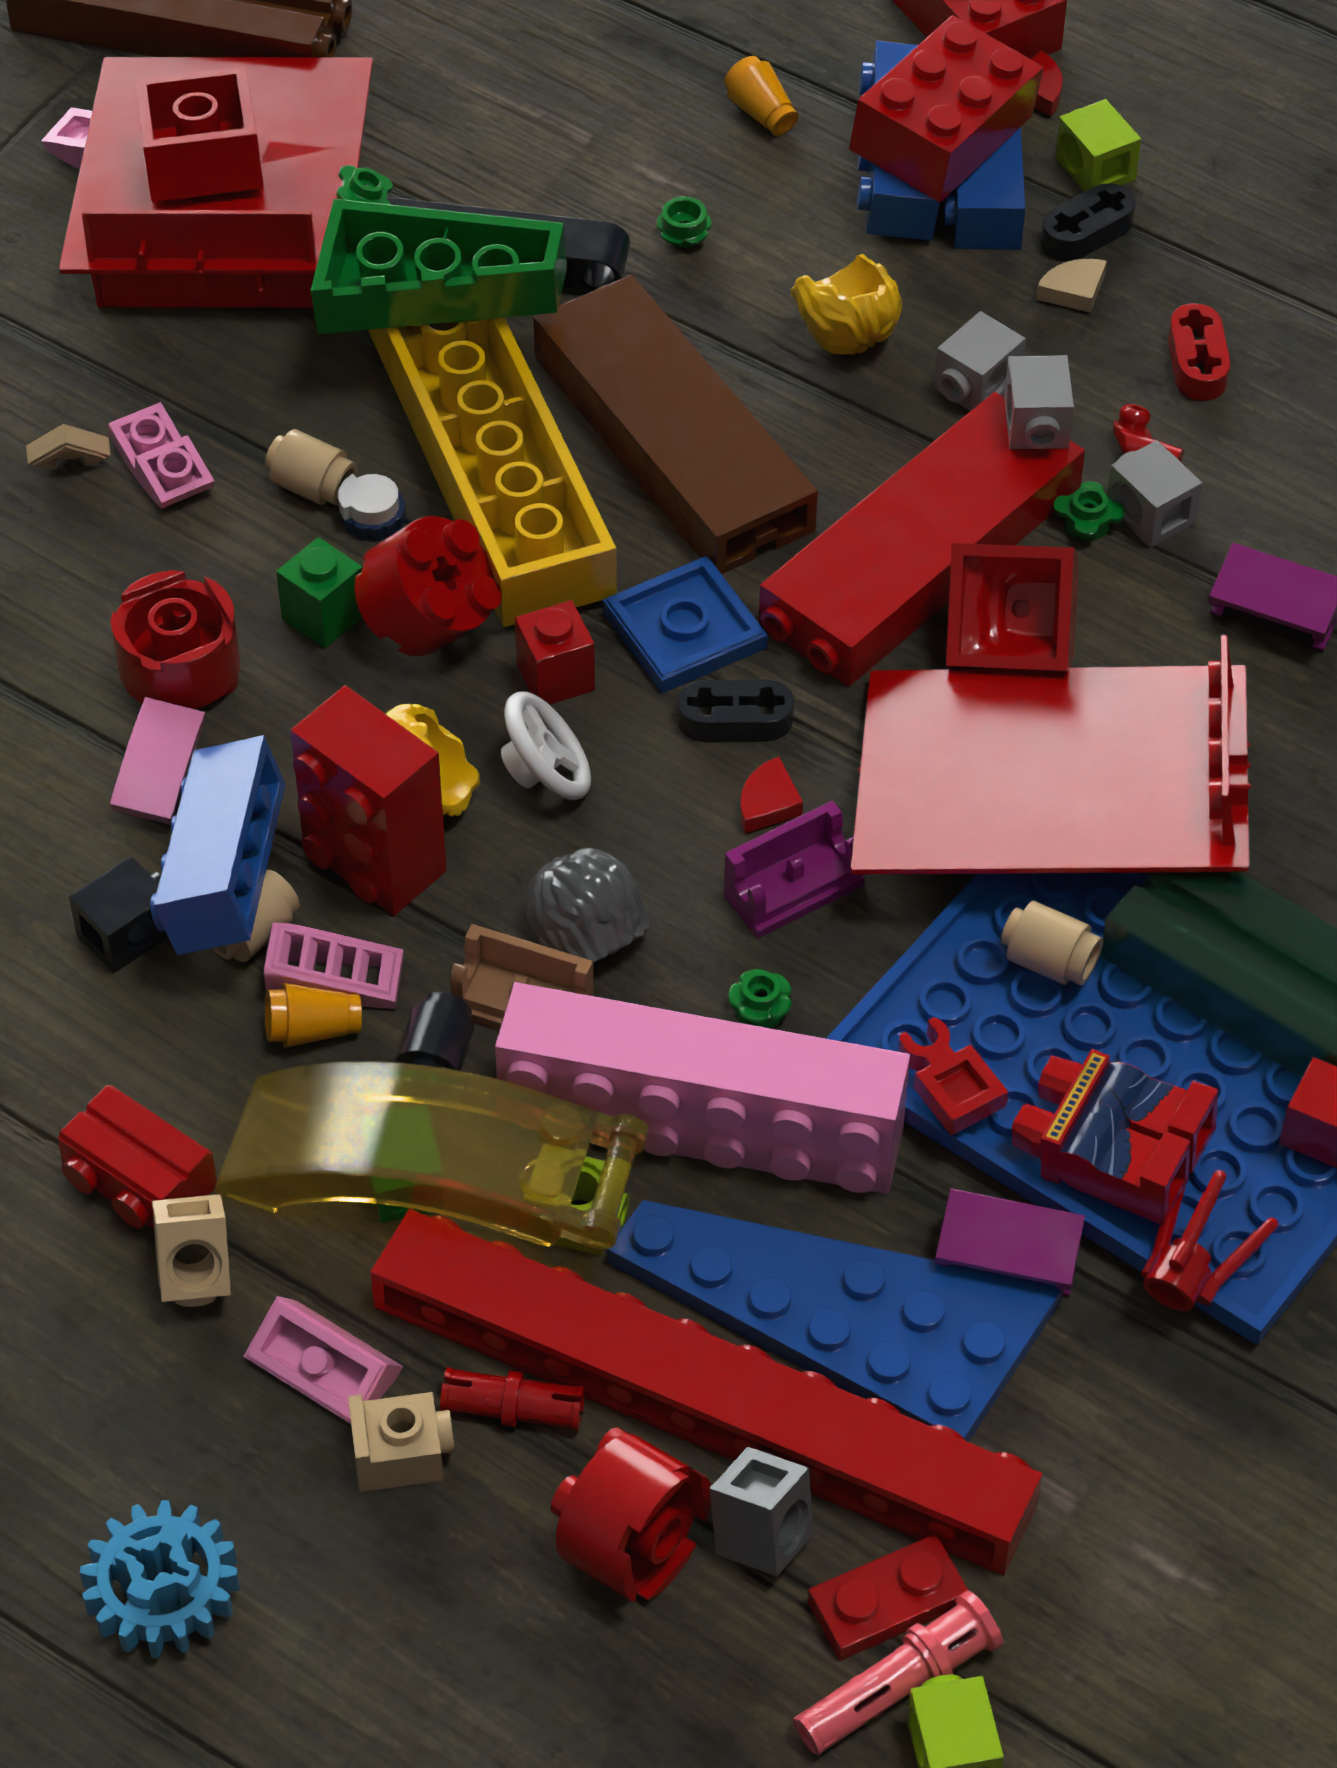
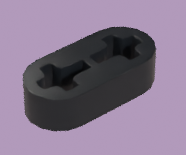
(1083, 217)
(735, 710)

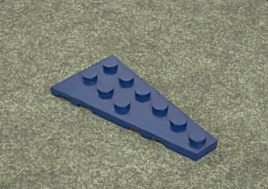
(861, 1315)

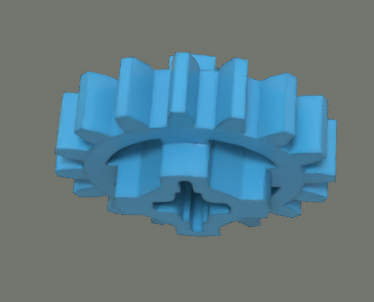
(161, 1581)

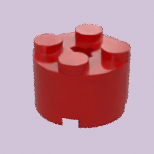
(427, 585)
(176, 640)
(630, 1515)

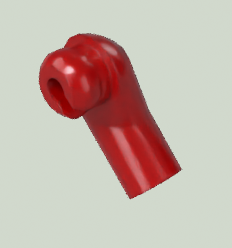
(1132, 433)

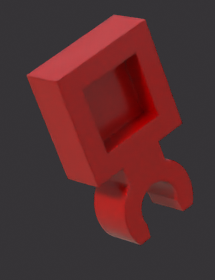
(952, 1083)

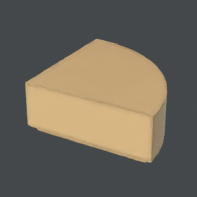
(1073, 284)
(67, 443)

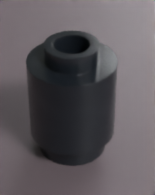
(437, 1032)

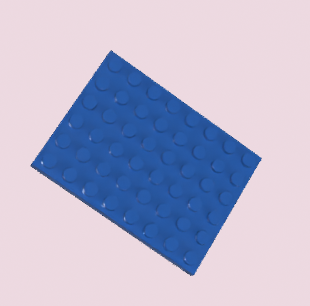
(1024, 1018)

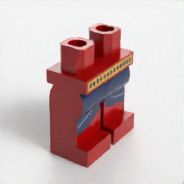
(1117, 1132)

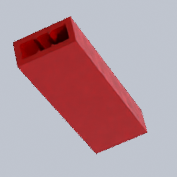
(890, 556)

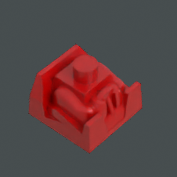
(1012, 606)

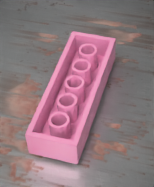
(714, 1085)

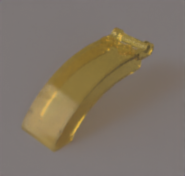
(430, 1145)

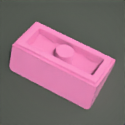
(319, 1357)

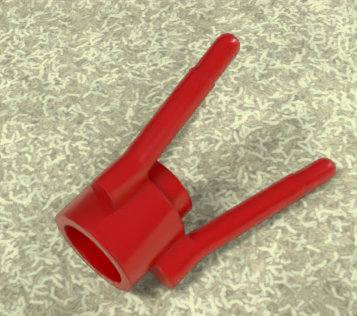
(1181, 1271)

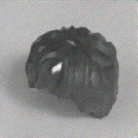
(586, 905)

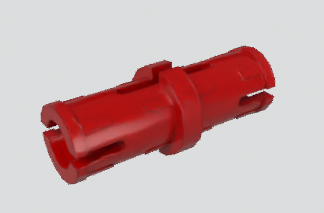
(512, 1398)

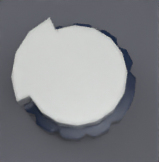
(371, 507)

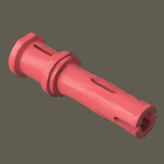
(924, 1655)

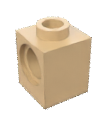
(184, 1223)

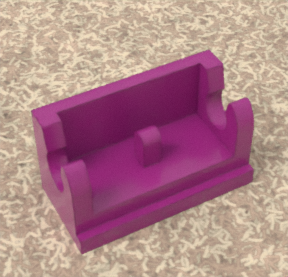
(1277, 592)
(790, 870)
(1010, 1238)

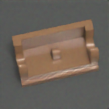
(499, 960)

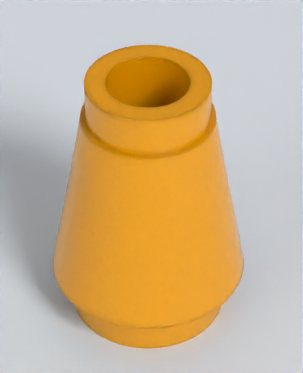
(759, 93)
(310, 1014)

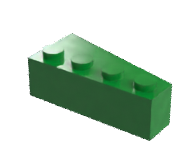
(433, 267)

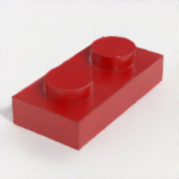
(886, 1596)

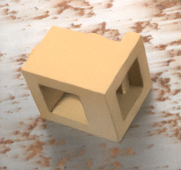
(399, 1440)

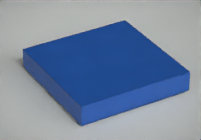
(684, 624)

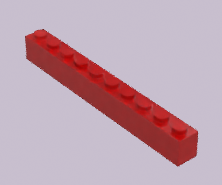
(706, 1388)

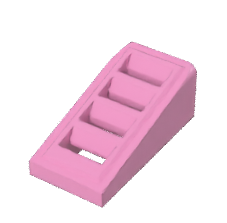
(314, 946)

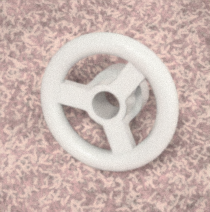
(543, 747)

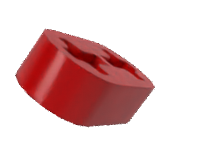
(1209, 351)

